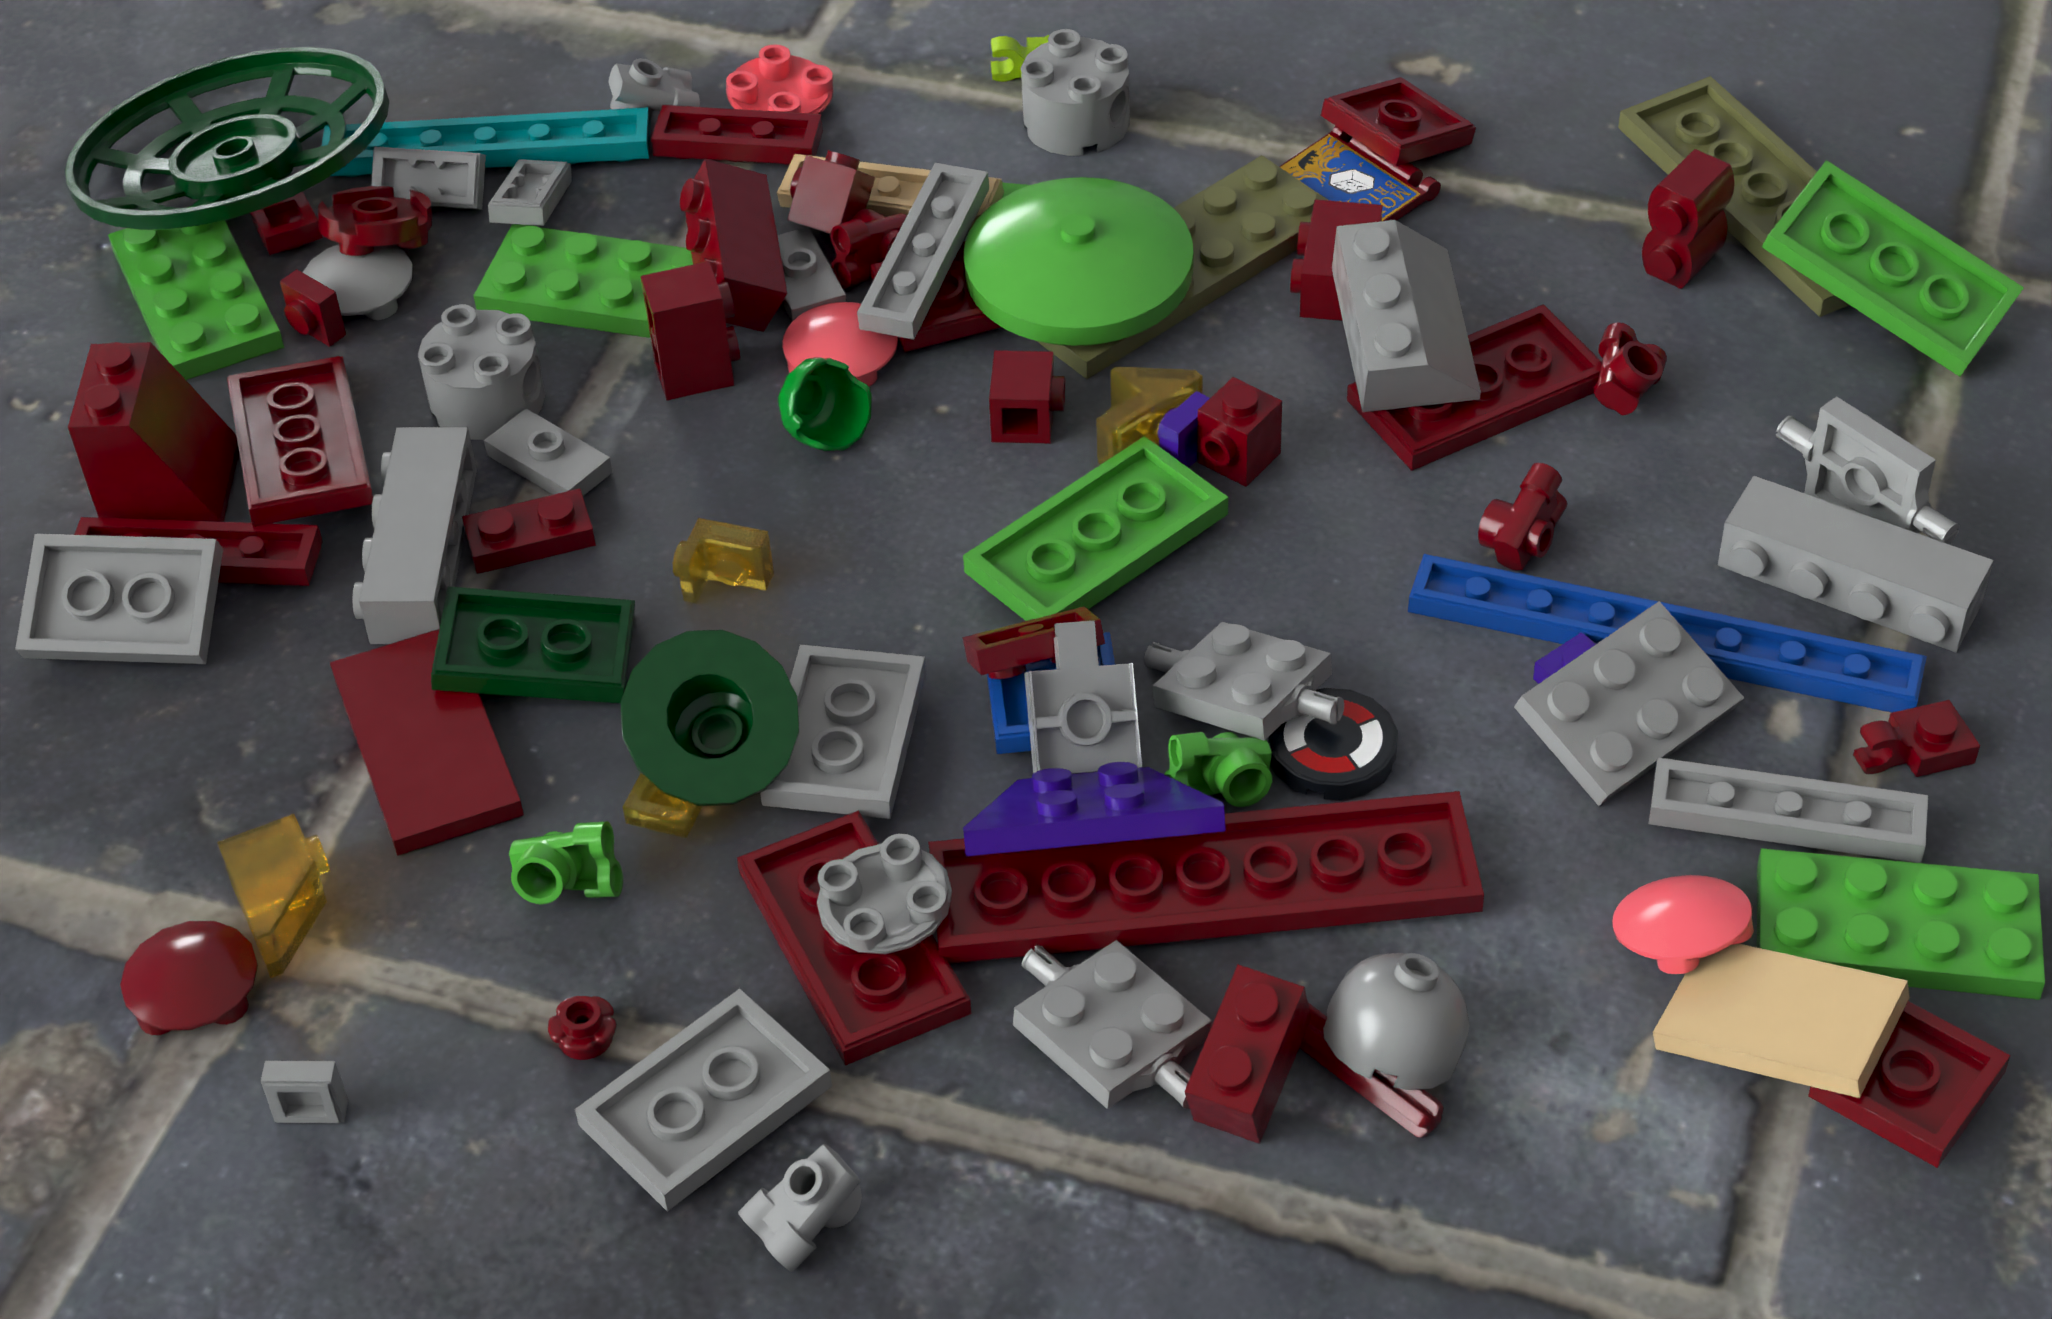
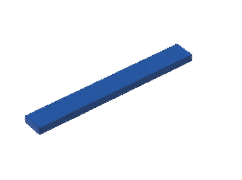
(1737, 646)

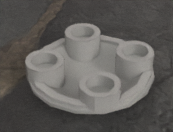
(364, 282)
(884, 896)

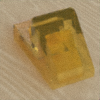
(1139, 403)

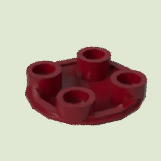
(189, 977)

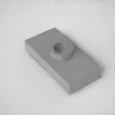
(443, 176)
(530, 192)
(806, 273)
(547, 454)

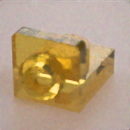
(722, 554)

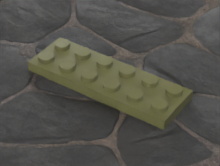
(1763, 166)
(1235, 232)

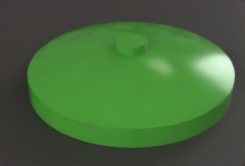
(1078, 261)

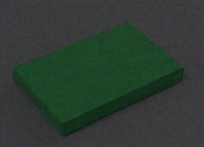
(533, 645)

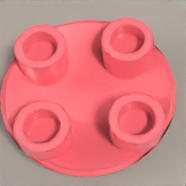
(780, 83)
(835, 334)
(1683, 920)

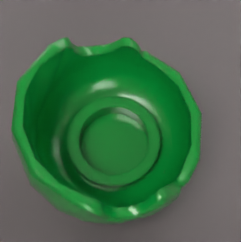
(824, 405)

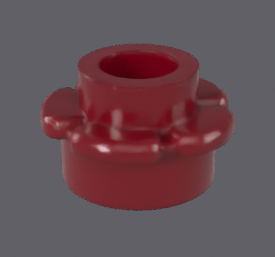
(585, 1039)

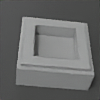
(304, 1091)

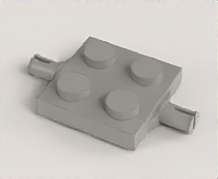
(1867, 469)
(1244, 681)
(1111, 1023)

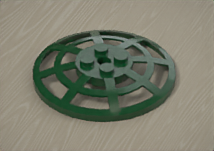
(233, 150)

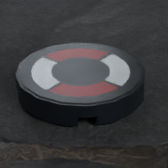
(1337, 758)

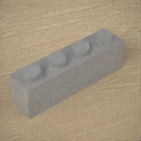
(415, 532)
(1855, 563)

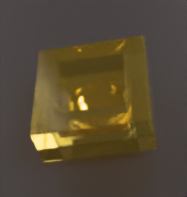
(659, 812)

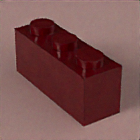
(736, 231)

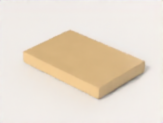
(1783, 1017)

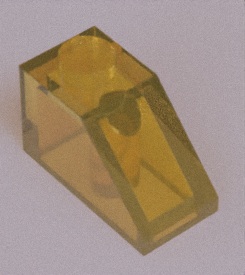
(277, 886)

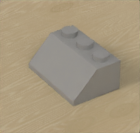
(1401, 318)

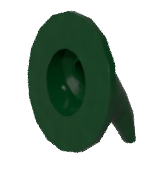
(710, 717)

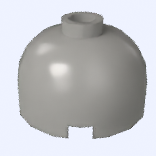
(1399, 1019)

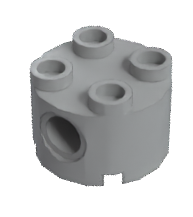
(1075, 93)
(480, 369)

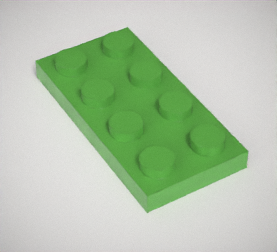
(1892, 267)
(575, 278)
(196, 296)
(1096, 533)
(1905, 920)

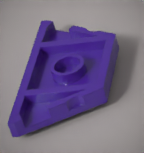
(1091, 809)

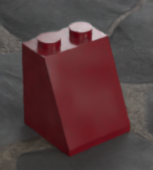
(149, 439)

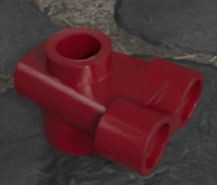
(862, 243)
(1626, 368)
(1528, 524)

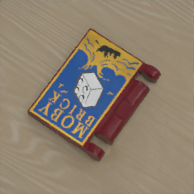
(1360, 175)

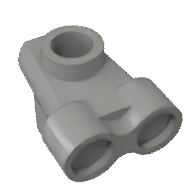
(650, 86)
(810, 1197)

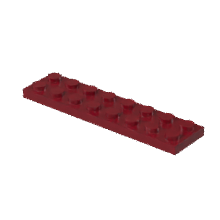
(1256, 877)

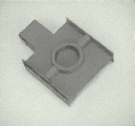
(1082, 710)

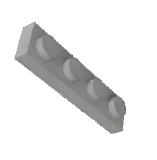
(923, 251)
(1789, 810)

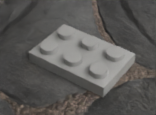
(119, 598)
(1628, 703)
(852, 730)
(703, 1099)

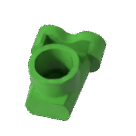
(1222, 765)
(567, 862)

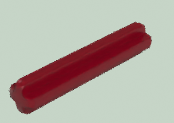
(1412, 1109)

